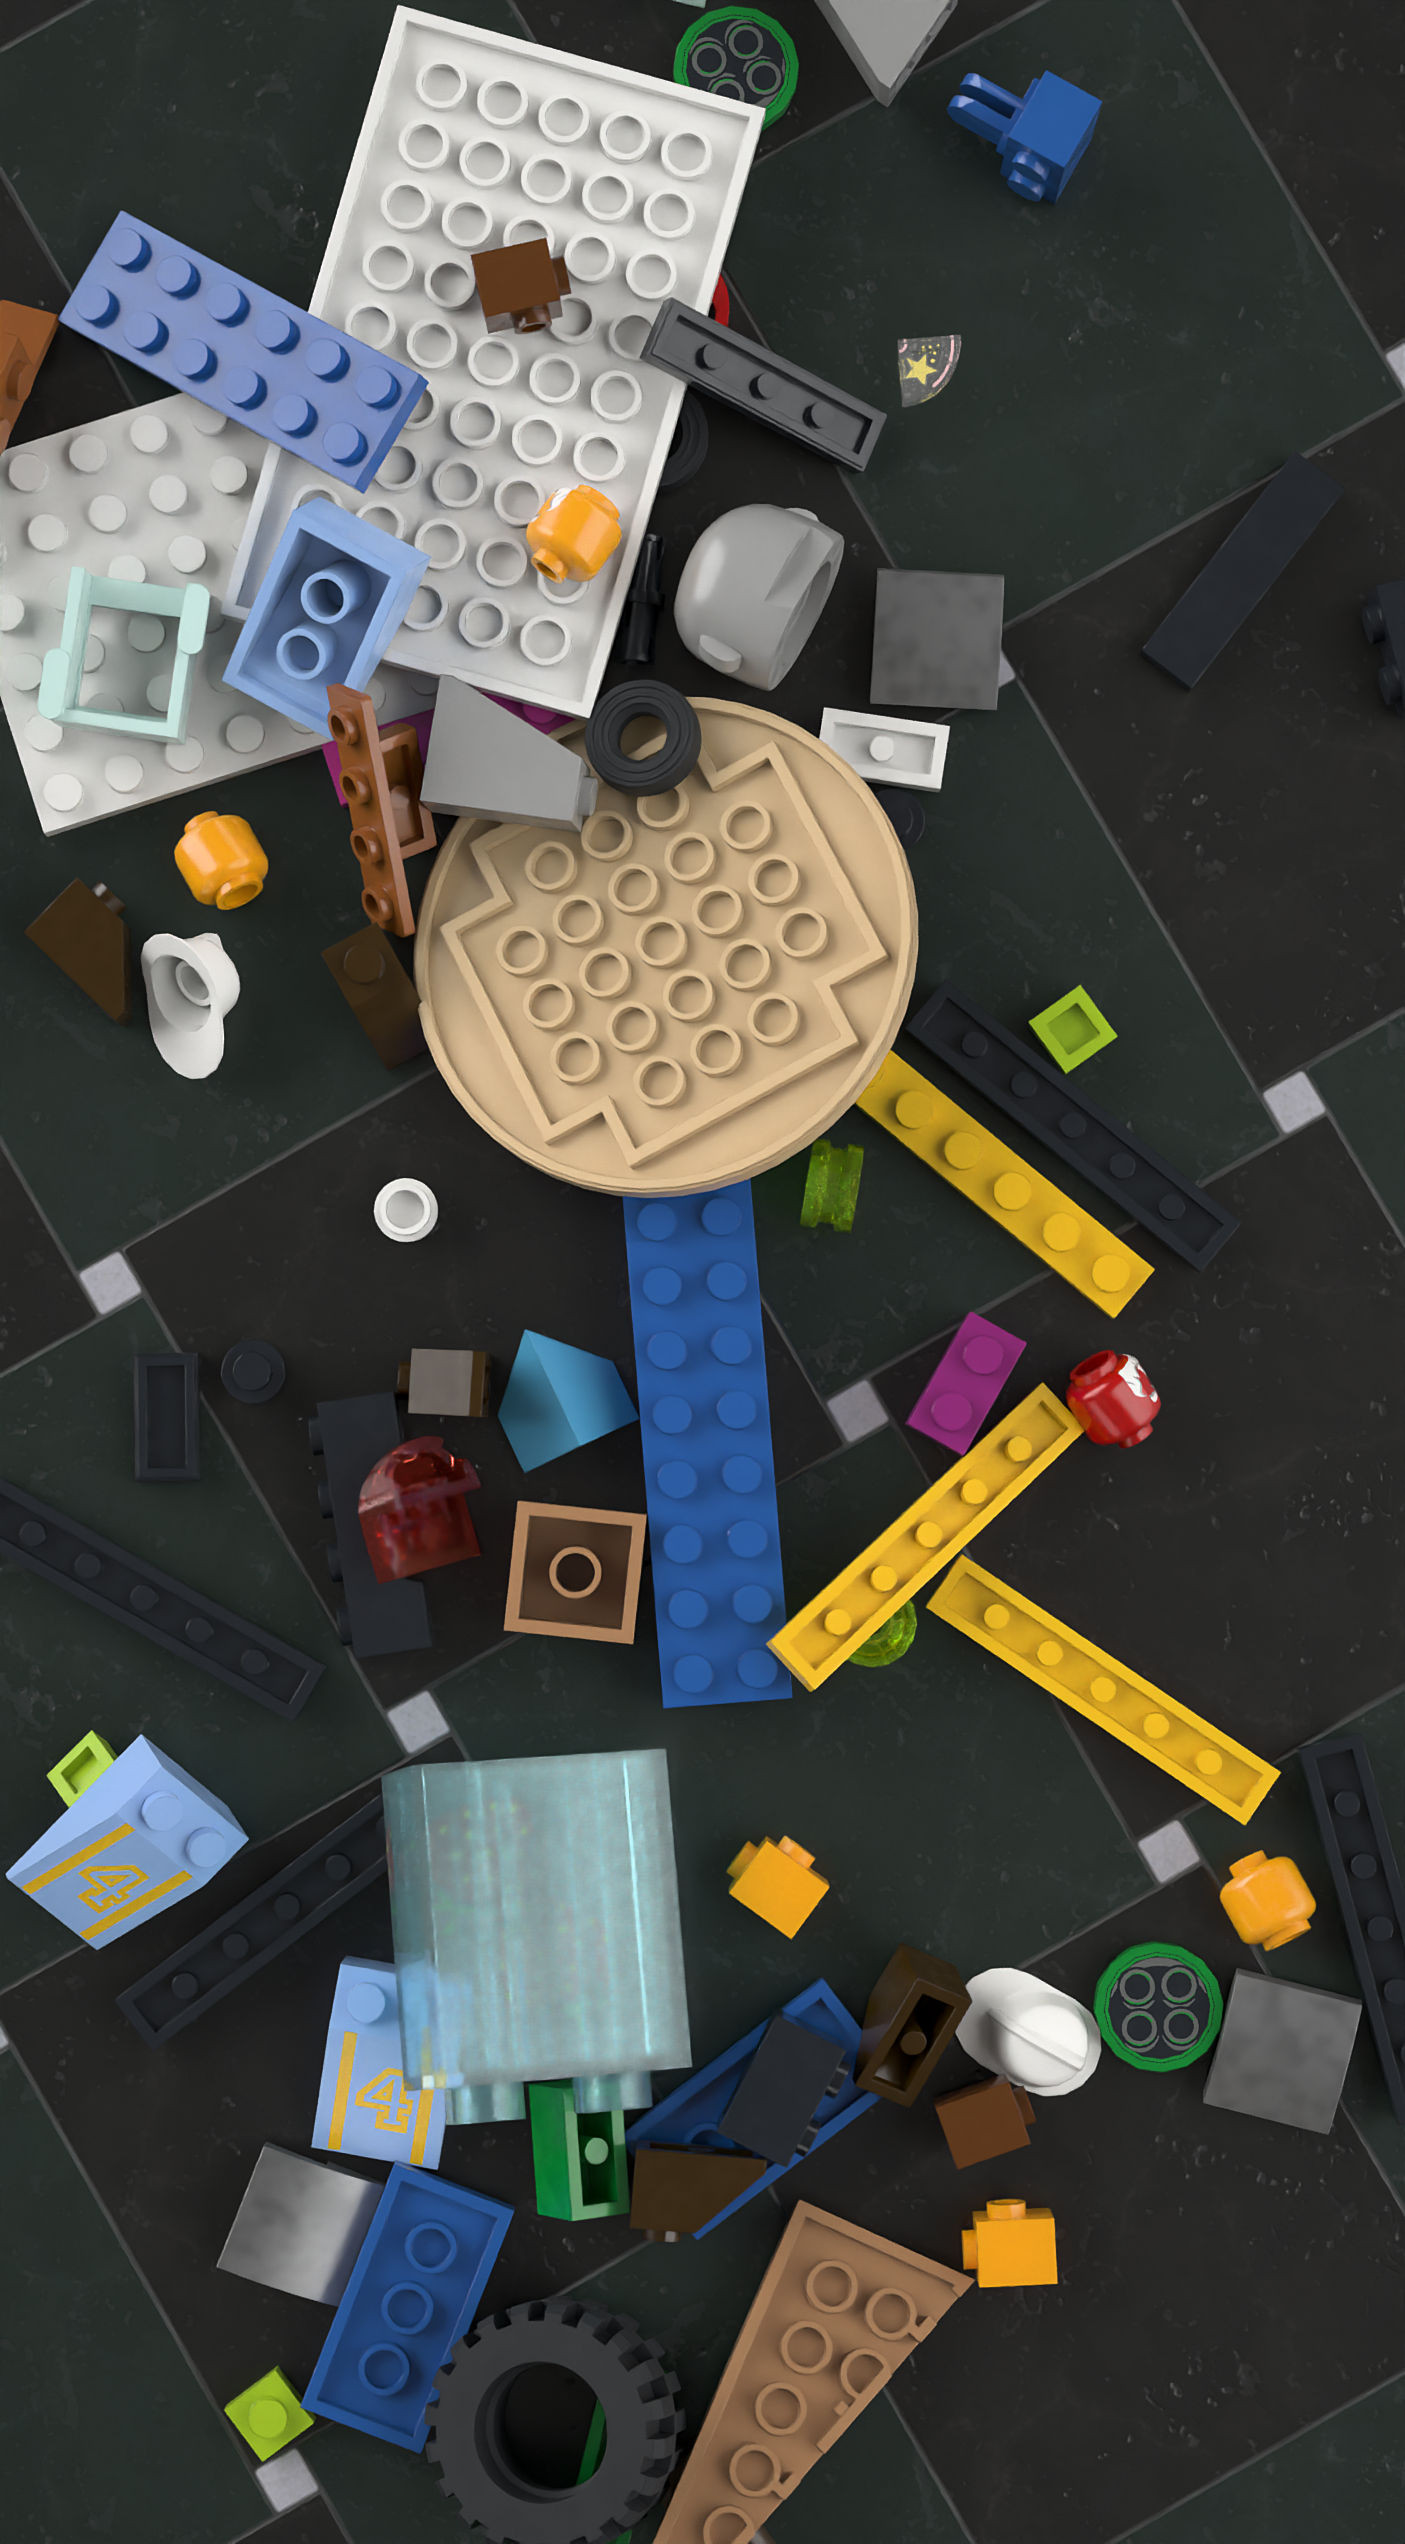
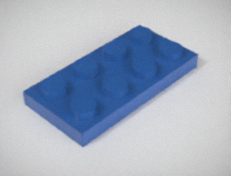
(695, 2107)
(407, 2305)

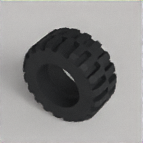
(475, 2442)

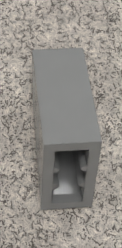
(886, 37)
(500, 767)

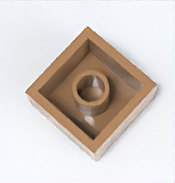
(575, 1572)

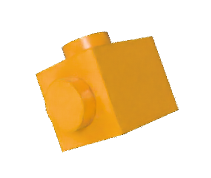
(777, 1882)
(1011, 2245)

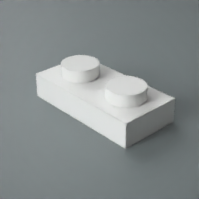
(888, 748)

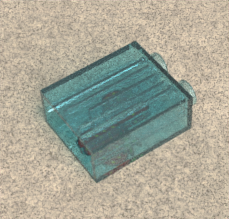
(536, 1929)

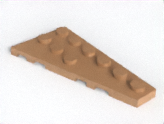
(811, 2355)

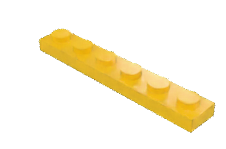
(1003, 1185)
(925, 1537)
(1102, 1689)

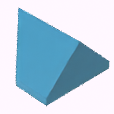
(560, 1400)

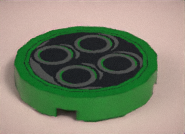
(740, 58)
(1158, 2006)

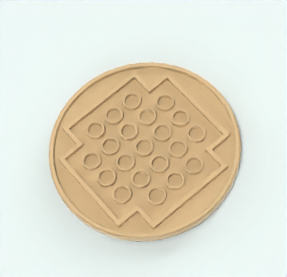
(681, 973)

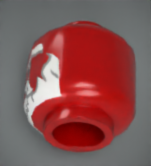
(1113, 1399)

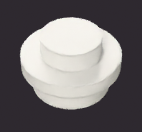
(406, 1210)

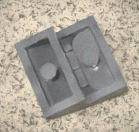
(937, 639)
(1282, 2051)
(301, 2225)

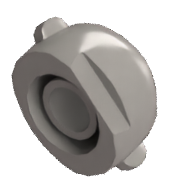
(756, 590)

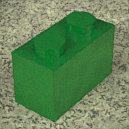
(576, 2156)

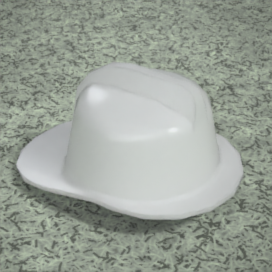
(188, 995)
(1029, 2032)

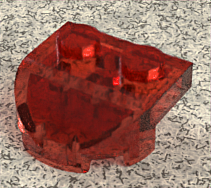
(417, 1509)

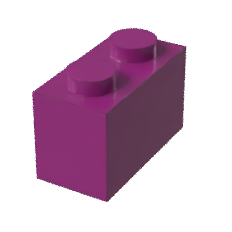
(965, 1383)

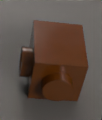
(520, 286)
(985, 2120)

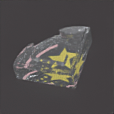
(926, 366)

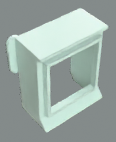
(65, 665)

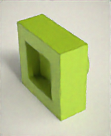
(1072, 1030)
(81, 1767)
(269, 2413)

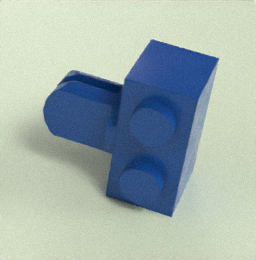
(1035, 134)

